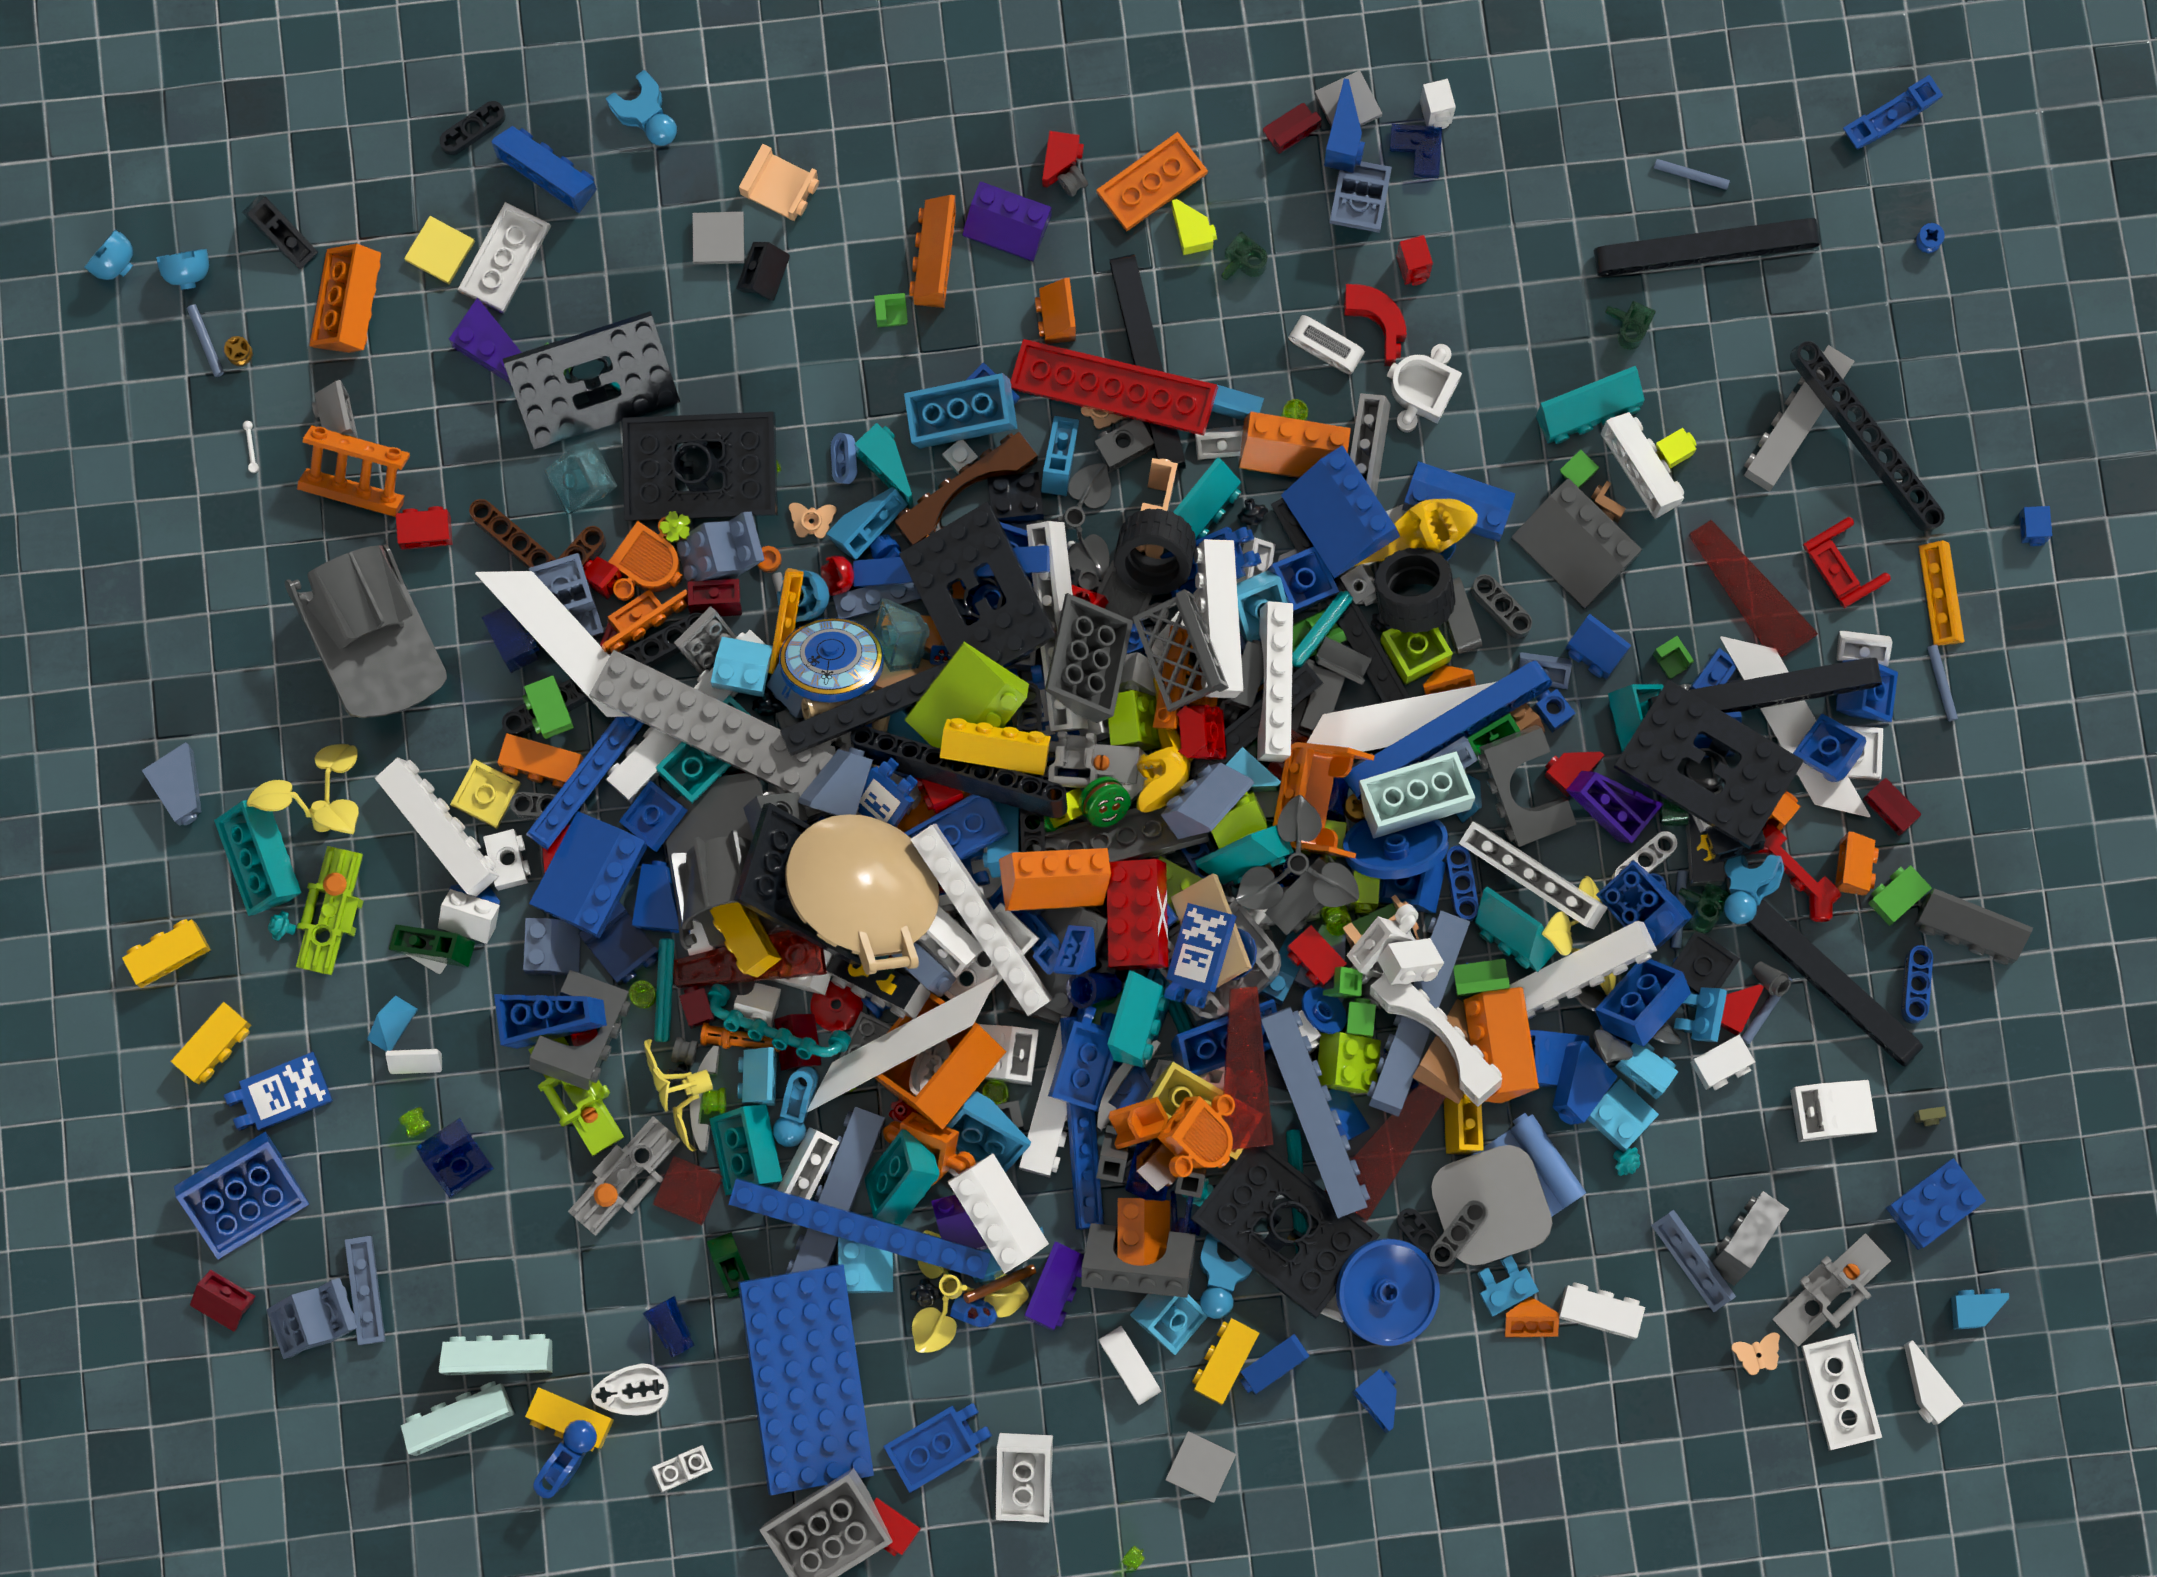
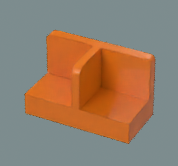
(1138, 1122)

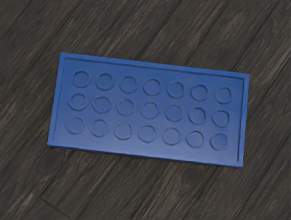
(805, 1378)

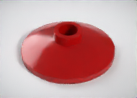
(836, 1019)

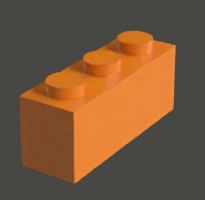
(537, 760)

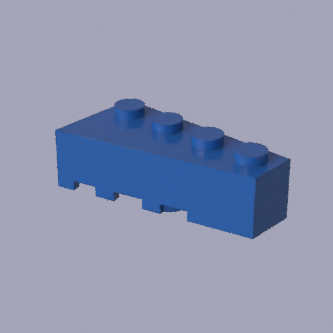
(526, 1018)

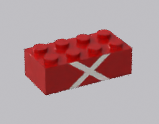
(1137, 915)

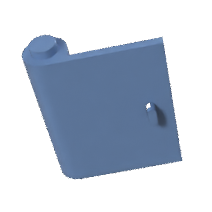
(1555, 1176)

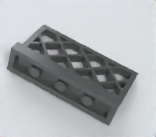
(1201, 645)

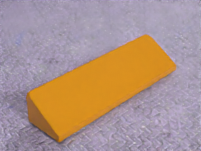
(1941, 593)
(787, 612)

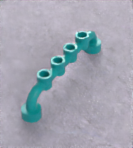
(719, 996)

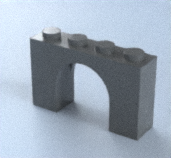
(1318, 703)
(1501, 761)
(581, 1063)
(1114, 1162)
(1165, 1277)

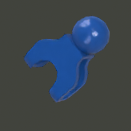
(564, 1462)

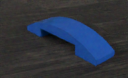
(1894, 113)
(1048, 945)

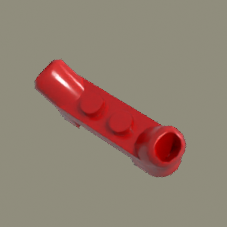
(1821, 894)

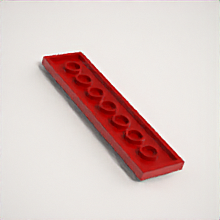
(1113, 387)

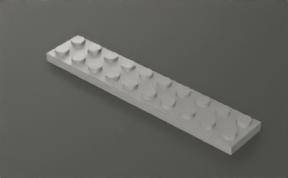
(705, 723)

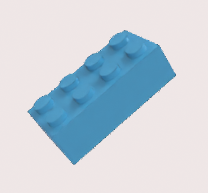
(960, 410)

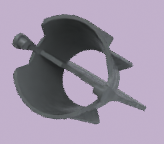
(369, 633)
(710, 854)

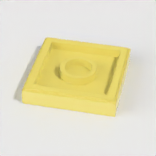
(439, 250)
(485, 794)

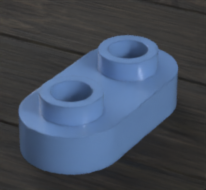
(843, 458)

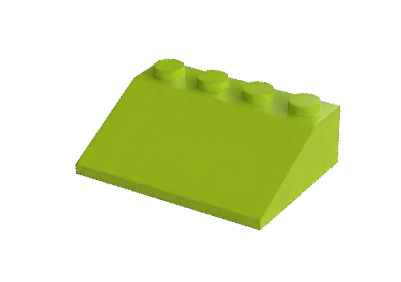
(967, 689)

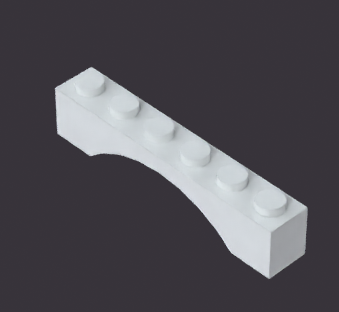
(1275, 721)
(1476, 1076)

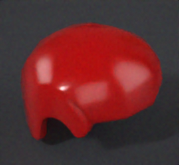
(837, 574)

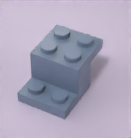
(1361, 197)
(720, 549)
(569, 585)
(311, 1318)

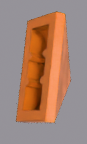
(1449, 678)
(1531, 1320)

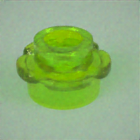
(1133, 1558)

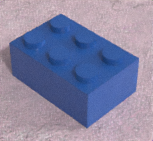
(1643, 1001)
(1935, 1204)

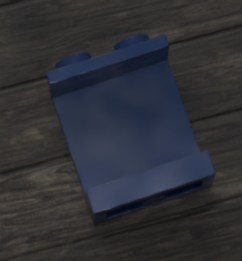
(622, 947)

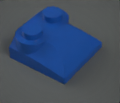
(1831, 748)

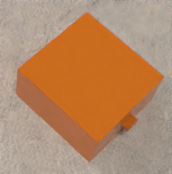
(957, 1077)

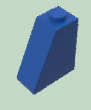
(656, 900)
(1581, 1083)
(1273, 1365)

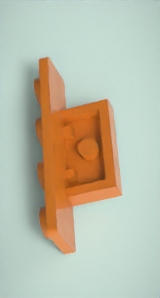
(640, 615)

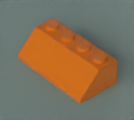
(934, 251)
(345, 298)
(1287, 444)
(1055, 879)
(1502, 1032)

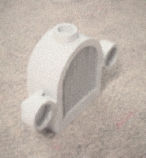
(1423, 386)
(1377, 936)

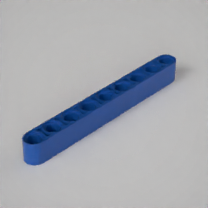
(1454, 724)

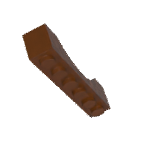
(1009, 458)

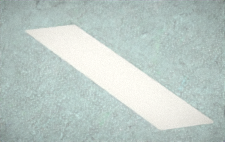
(551, 627)
(1387, 722)
(1791, 724)
(902, 1043)

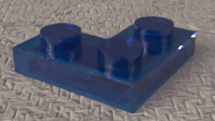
(1424, 142)

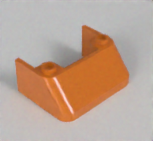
(1311, 774)

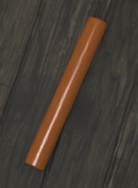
(999, 1283)

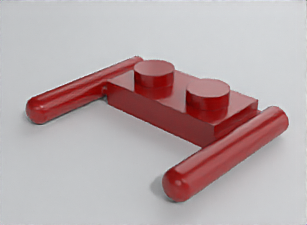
(1835, 568)

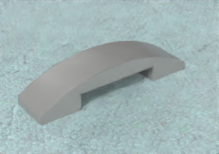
(1114, 1084)
(702, 1131)

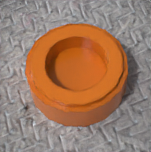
(772, 559)

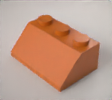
(1142, 1230)

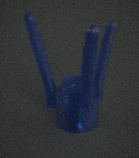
(1185, 1224)

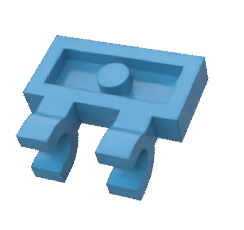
(1708, 1014)
(1508, 1291)

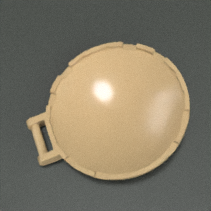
(863, 889)

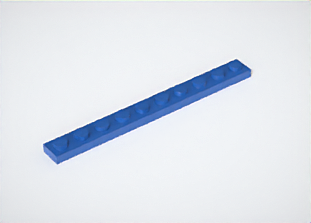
(860, 1228)

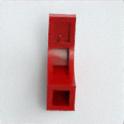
(1377, 306)

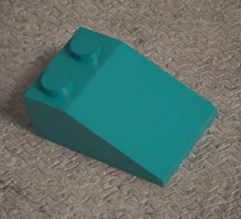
(880, 454)

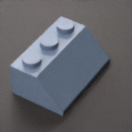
(1205, 800)

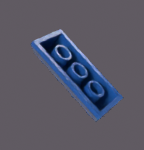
(544, 168)
(1486, 500)
(1205, 1046)

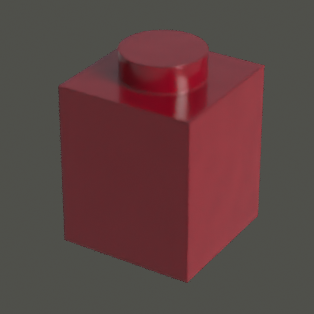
(696, 1006)

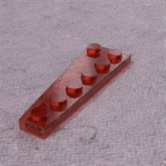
(1760, 603)
(719, 965)
(1246, 1071)
(1392, 1143)

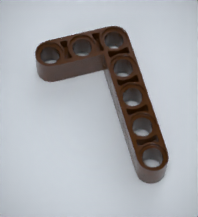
(533, 549)

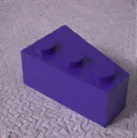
(483, 340)
(1613, 806)

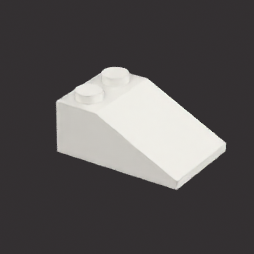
(1024, 1477)

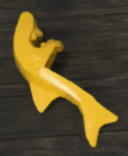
(1430, 525)
(1165, 780)

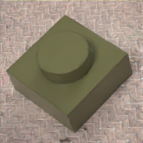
(1930, 1116)

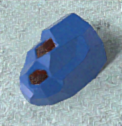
(975, 1313)

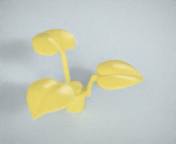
(337, 816)
(1560, 936)
(692, 1084)
(936, 1330)

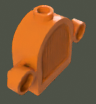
(645, 561)
(1199, 1134)
(938, 1141)

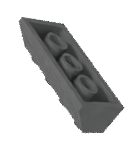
(1972, 926)

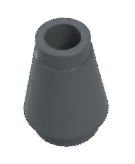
(1772, 979)

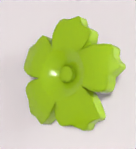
(675, 526)

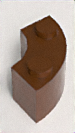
(1154, 1164)

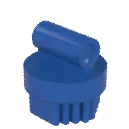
(885, 547)

